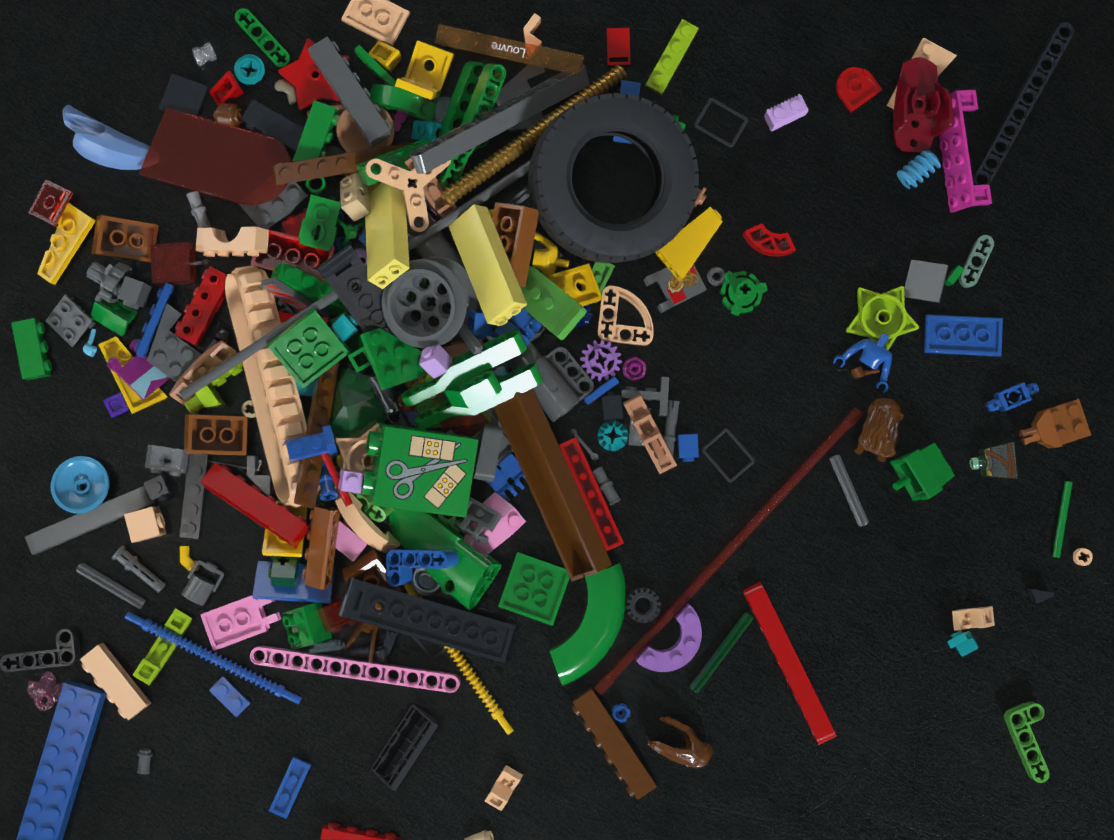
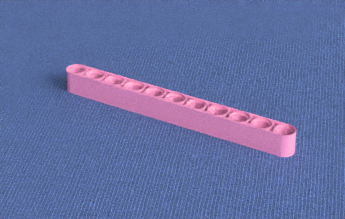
(346, 663)

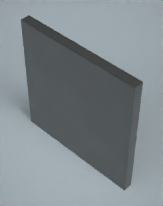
(925, 281)

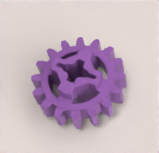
(592, 363)

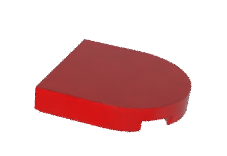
(856, 87)

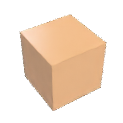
(145, 524)

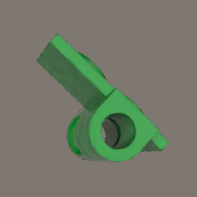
(320, 223)

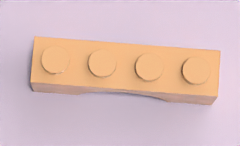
(249, 240)

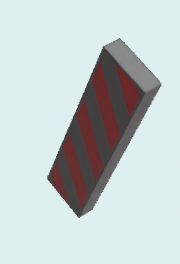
(290, 295)

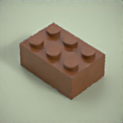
(215, 435)

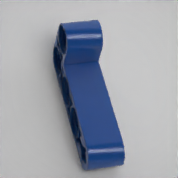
(401, 561)

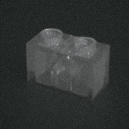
(156, 456)

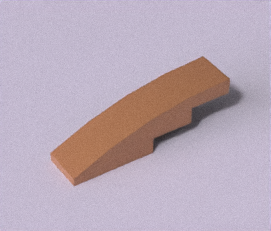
(649, 434)

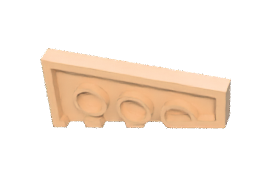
(933, 53)

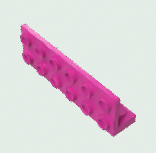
(956, 158)

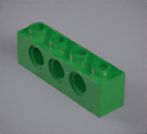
(395, 157)

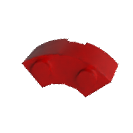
(767, 242)

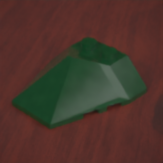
(355, 405)

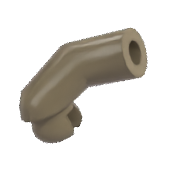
(288, 88)

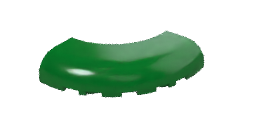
(598, 627)

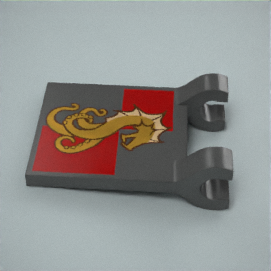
(676, 291)

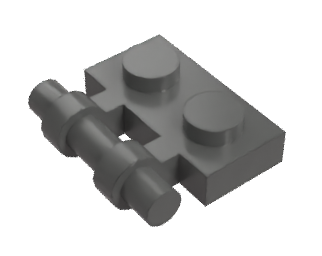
(483, 516)

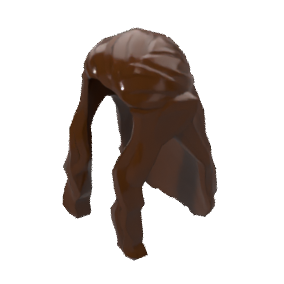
(881, 429)
(694, 755)

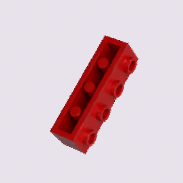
(203, 307)

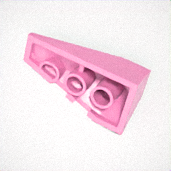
(508, 524)

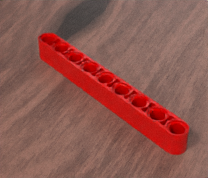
(789, 663)

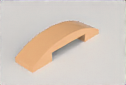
(365, 527)

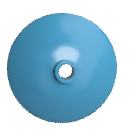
(68, 483)

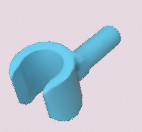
(88, 348)

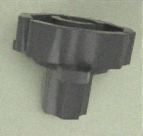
(109, 279)

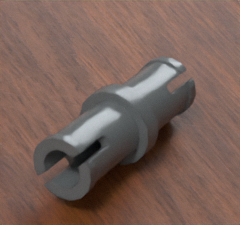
(606, 485)

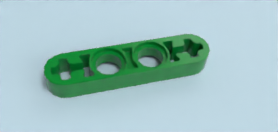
(263, 38)

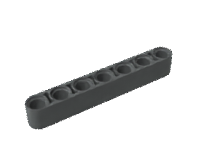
(86, 522)

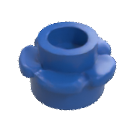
(621, 707)

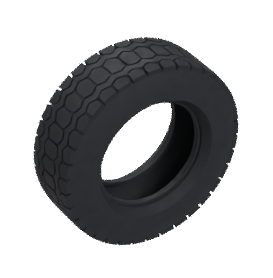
(672, 171)

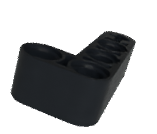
(40, 656)

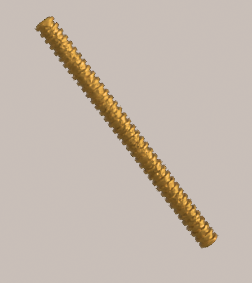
(527, 139)

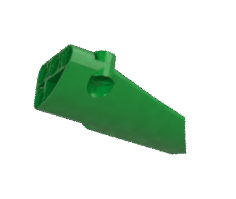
(428, 531)

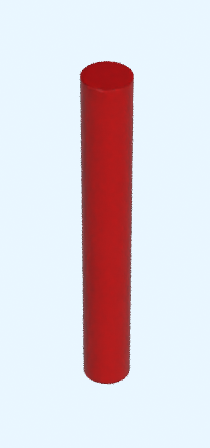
(335, 477)

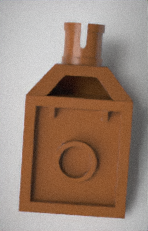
(1057, 425)

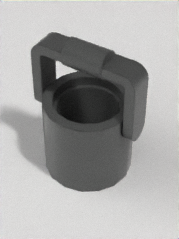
(199, 587)

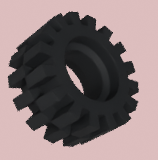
(643, 593)

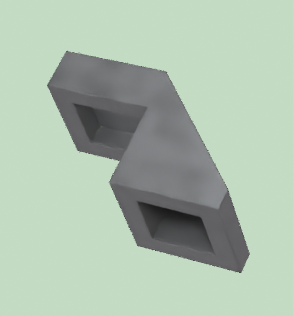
(264, 482)

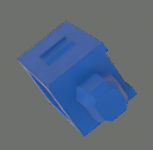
(1023, 390)

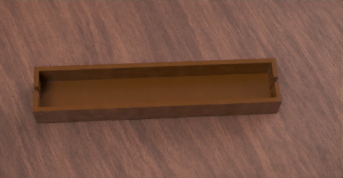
(552, 485)

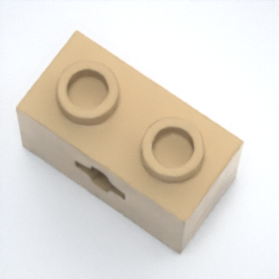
(354, 197)

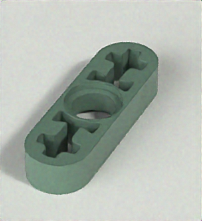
(977, 246)

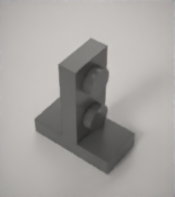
(651, 394)

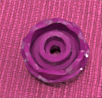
(640, 367)

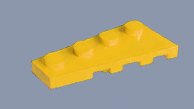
(65, 242)
(115, 348)

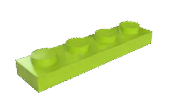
(671, 57)

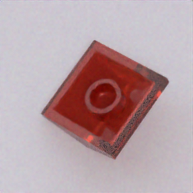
(50, 202)

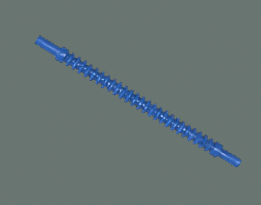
(147, 625)

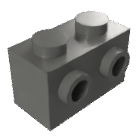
(134, 293)

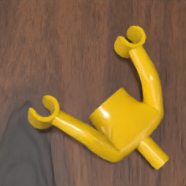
(547, 259)

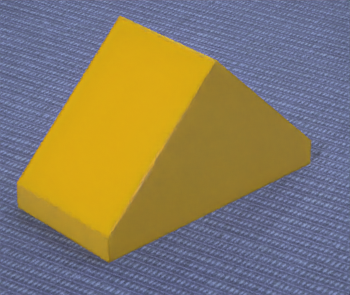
(385, 56)

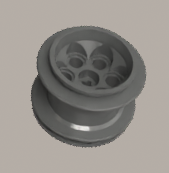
(400, 308)

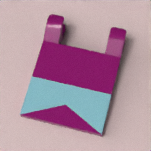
(139, 374)

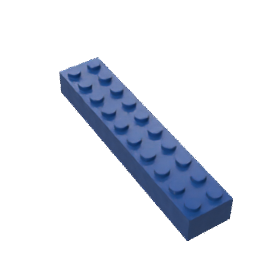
(62, 762)

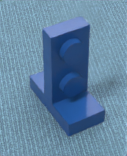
(313, 445)

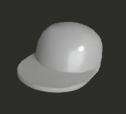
(423, 582)

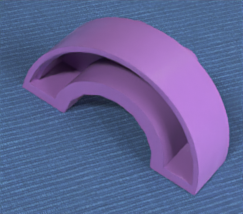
(682, 651)

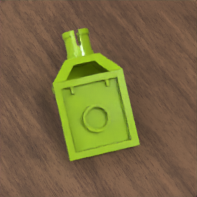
(208, 396)

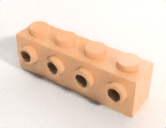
(115, 681)

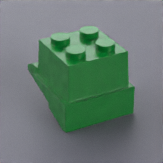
(922, 472)

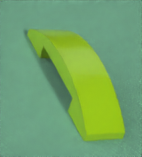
(162, 649)

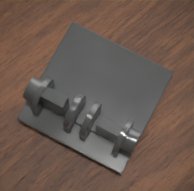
(69, 320)

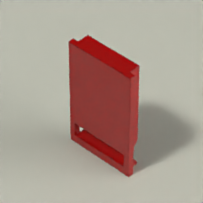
(618, 45)

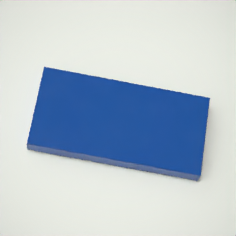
(963, 335)
(302, 593)

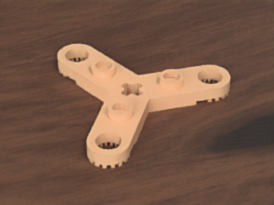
(413, 197)

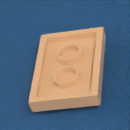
(376, 18)

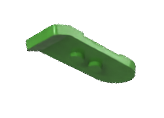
(551, 304)

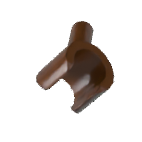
(858, 372)

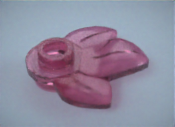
(47, 688)

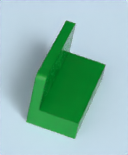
(113, 315)

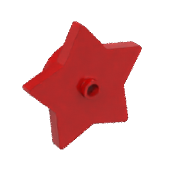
(301, 77)

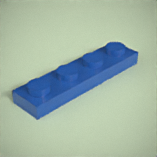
(149, 329)

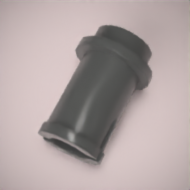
(144, 760)

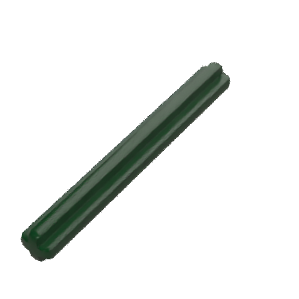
(721, 652)

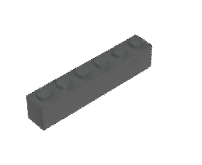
(349, 92)

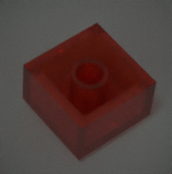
(173, 263)

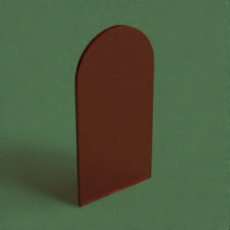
(214, 159)

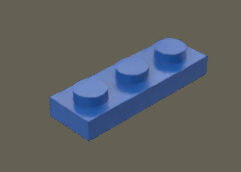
(290, 787)

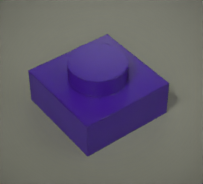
(116, 405)

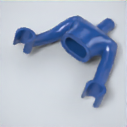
(872, 355)

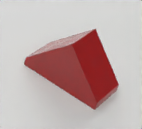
(226, 89)

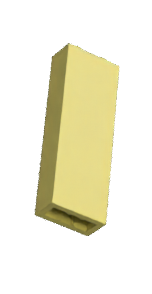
(386, 236)
(487, 265)

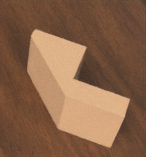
(530, 28)
(973, 618)
(503, 788)

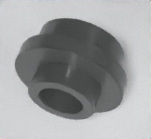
(711, 280)

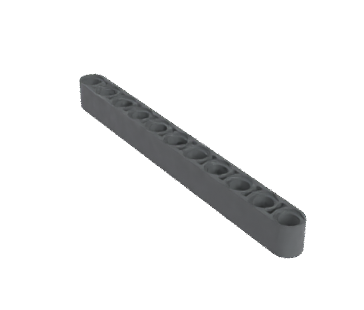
(501, 118)

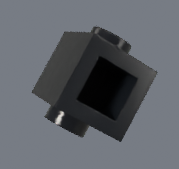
(158, 487)

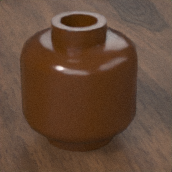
(228, 114)

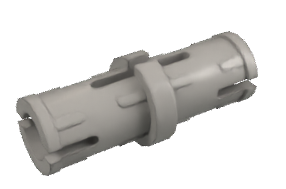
(198, 210)

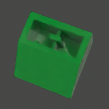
(304, 626)

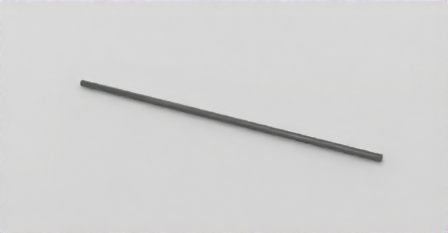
(331, 296)

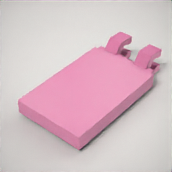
(237, 621)

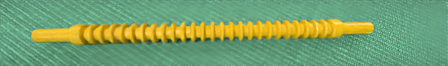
(496, 713)

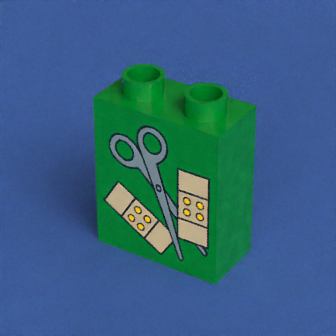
(420, 470)

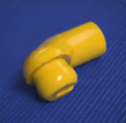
(185, 558)

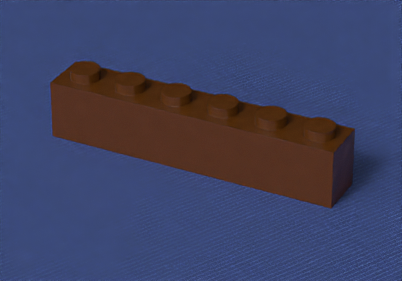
(614, 743)

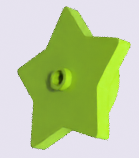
(890, 306)

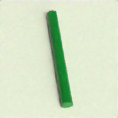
(1062, 519)

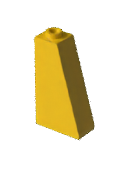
(689, 243)

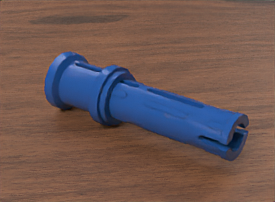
(327, 485)

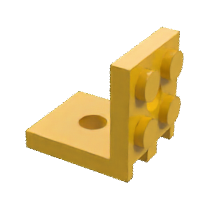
(425, 82)
(584, 276)

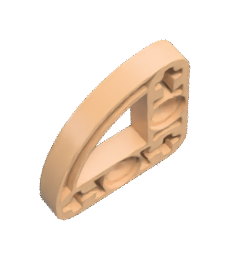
(616, 329)

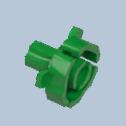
(750, 284)

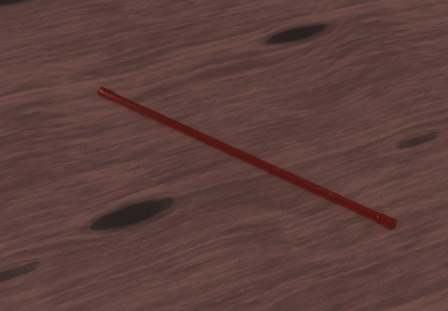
(608, 679)

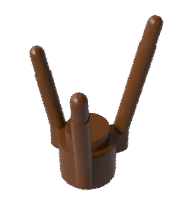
(365, 628)

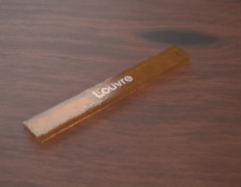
(509, 49)

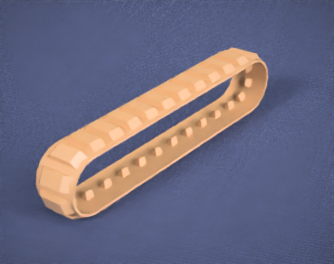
(269, 382)

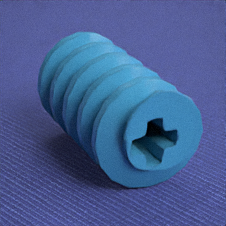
(917, 168)

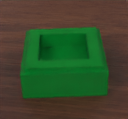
(954, 275)

